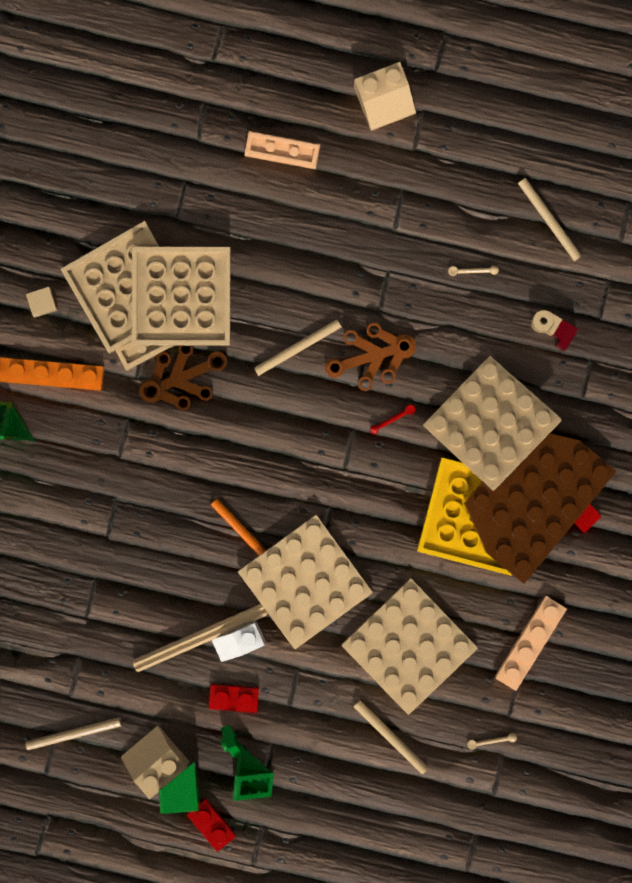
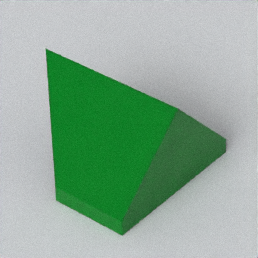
(11, 424)
(251, 778)
(181, 793)

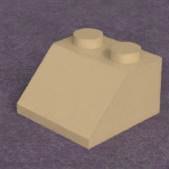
(384, 96)
(154, 761)

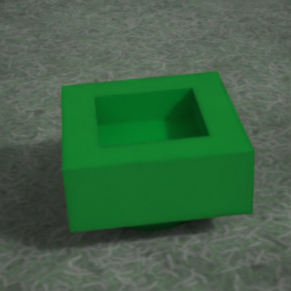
(230, 741)

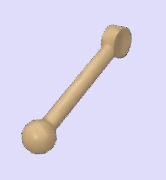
(452, 271)
(472, 744)

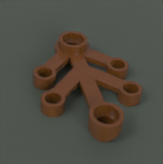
(179, 378)

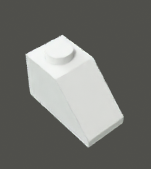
(239, 641)

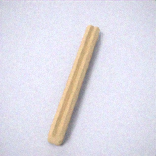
(199, 637)

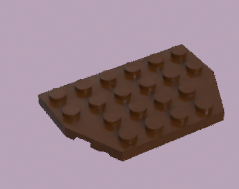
(537, 503)

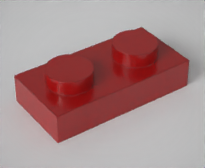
(234, 698)
(212, 825)

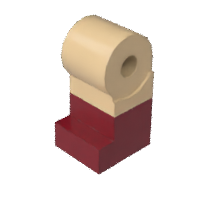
(555, 327)

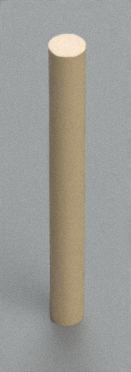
(549, 219)
(297, 347)
(73, 733)
(390, 736)

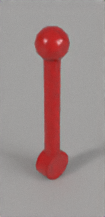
(410, 409)

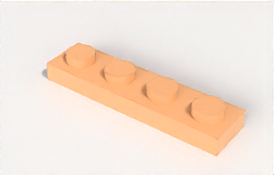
(530, 643)

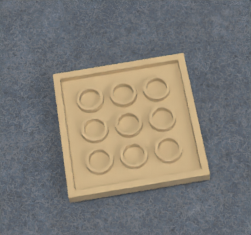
(105, 285)
(181, 296)
(492, 423)
(305, 581)
(409, 646)

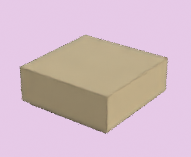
(41, 302)

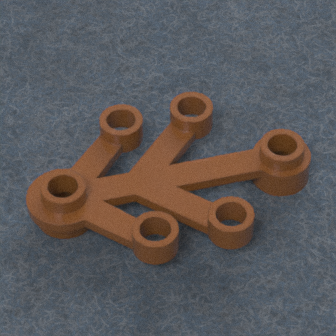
(375, 355)

